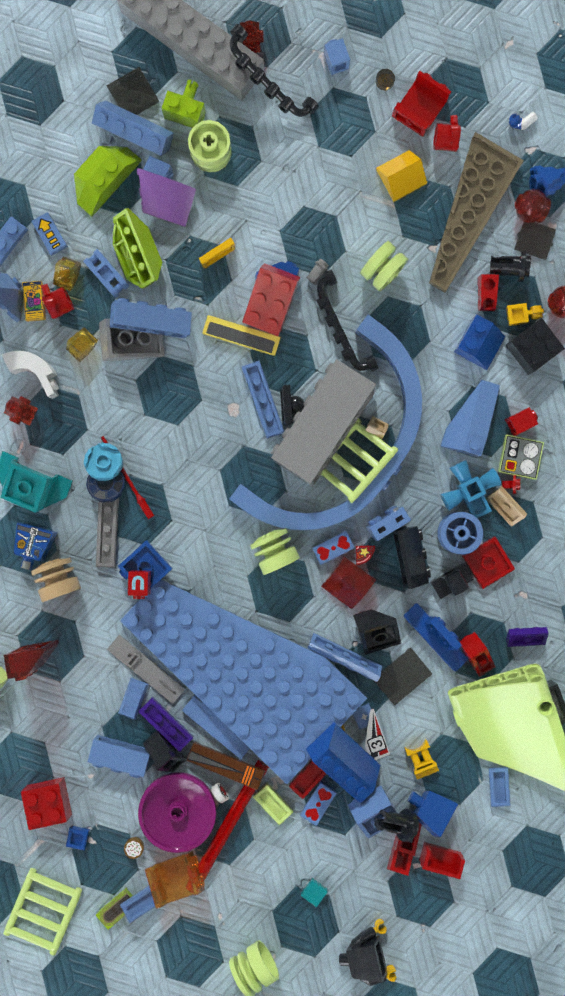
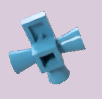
(471, 490)

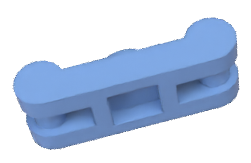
(106, 273)

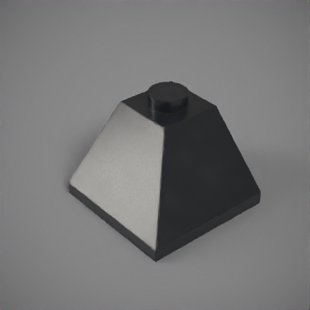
(376, 630)

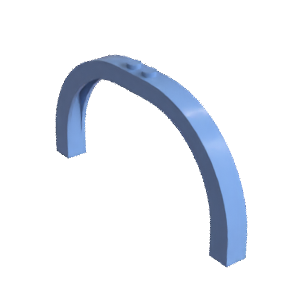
(405, 370)

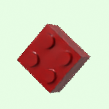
(46, 803)

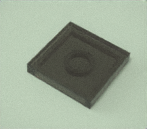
(133, 92)

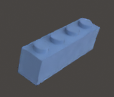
(132, 127)
(150, 319)

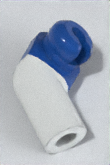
(522, 123)

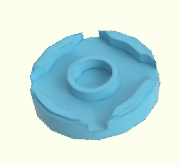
(103, 462)

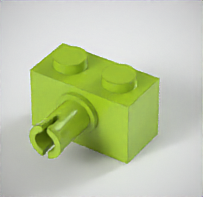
(184, 108)

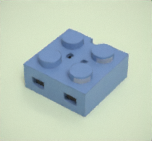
(382, 526)

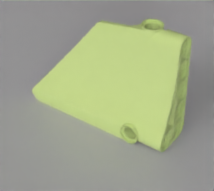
(511, 725)

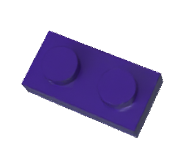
(527, 636)

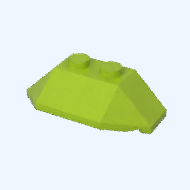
(103, 175)
(135, 249)

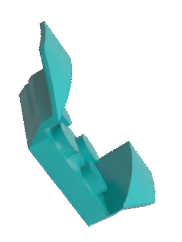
(28, 487)

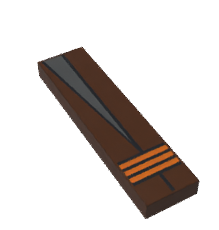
(226, 765)

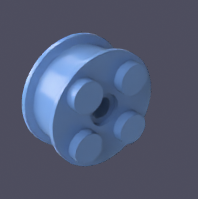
(471, 533)

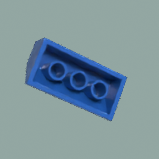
(345, 762)

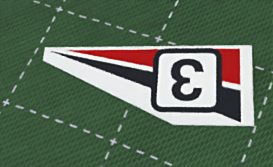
(375, 741)

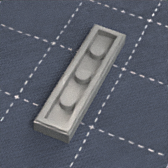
(107, 534)

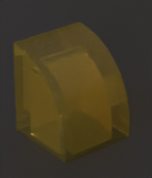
(66, 273)
(81, 344)

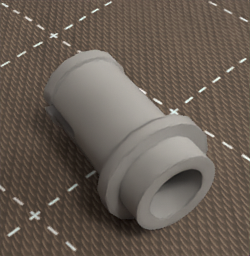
(318, 270)

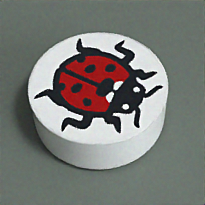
(220, 793)

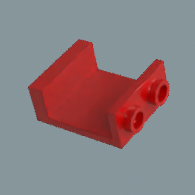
(421, 103)

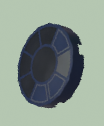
(106, 490)

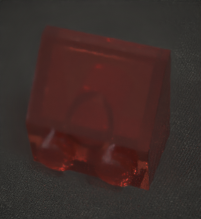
(348, 582)

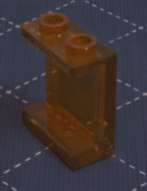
(175, 879)

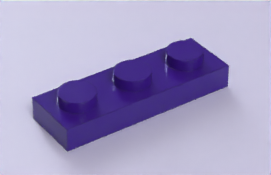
(166, 724)

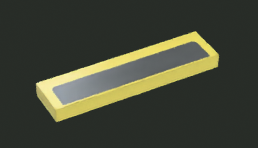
(241, 335)

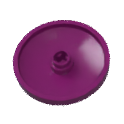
(177, 812)

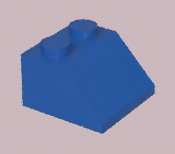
(480, 342)

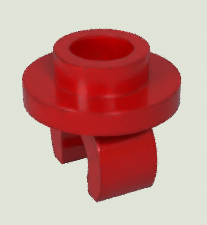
(515, 484)

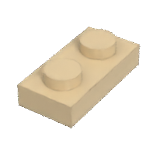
(506, 506)

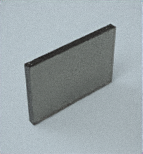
(403, 676)

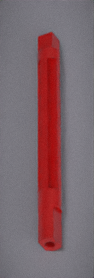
(227, 826)

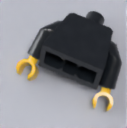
(367, 958)

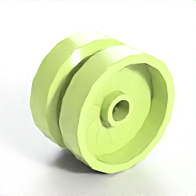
(209, 146)
(382, 264)

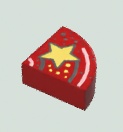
(364, 553)

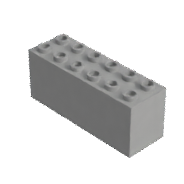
(323, 422)

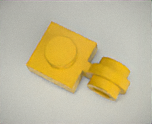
(518, 313)

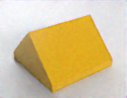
(402, 175)

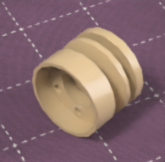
(55, 579)

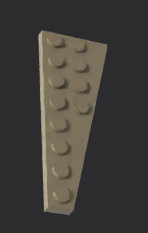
(480, 188)

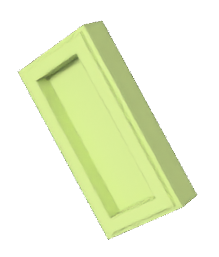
(273, 803)

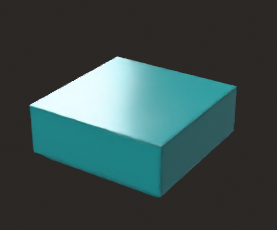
(314, 892)

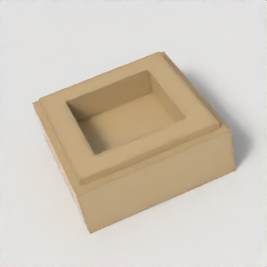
(377, 427)

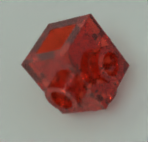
(254, 37)
(20, 410)

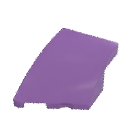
(165, 197)

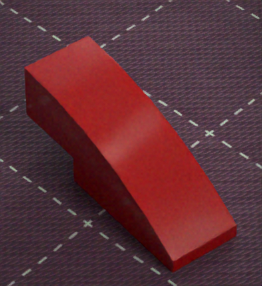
(402, 855)

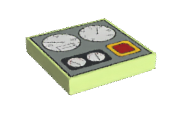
(520, 457)

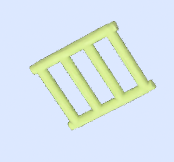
(377, 466)
(59, 928)

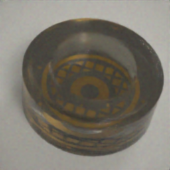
(385, 79)

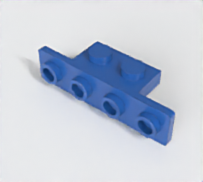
(437, 636)

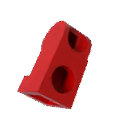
(487, 292)

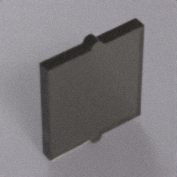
(535, 239)

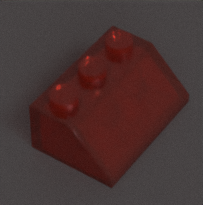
(28, 659)

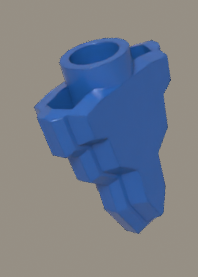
(546, 179)

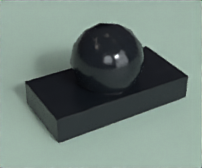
(289, 405)

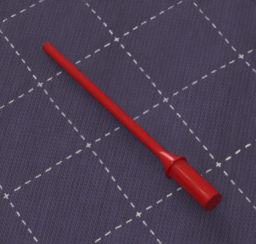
(140, 500)

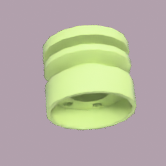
(274, 551)
(254, 969)

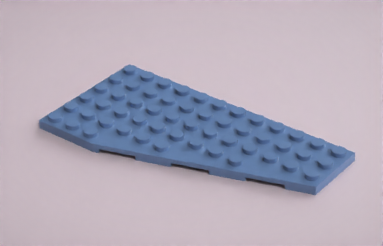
(248, 676)

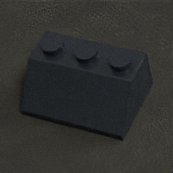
(411, 557)

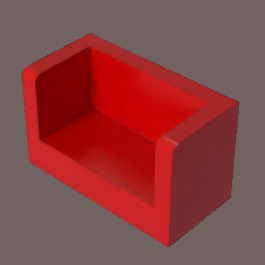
(442, 860)

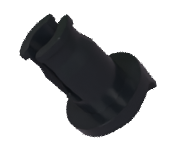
(511, 266)
(403, 824)

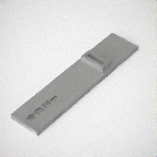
(146, 669)

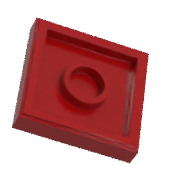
(488, 562)

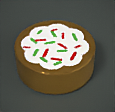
(134, 847)

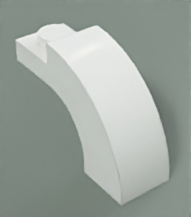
(25, 361)

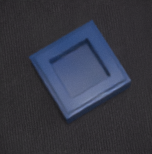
(77, 838)

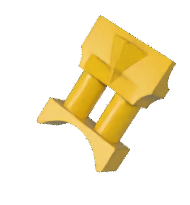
(425, 767)

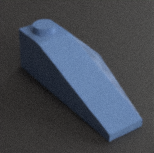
(11, 296)
(472, 422)

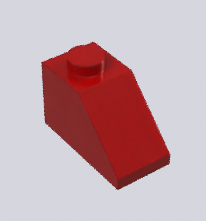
(477, 654)

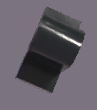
(452, 582)
(163, 753)

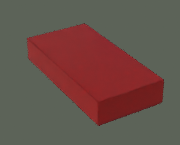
(307, 779)

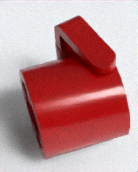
(447, 136)
(57, 301)

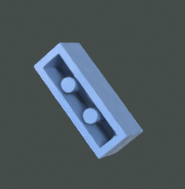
(119, 756)

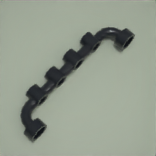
(258, 76)
(332, 320)

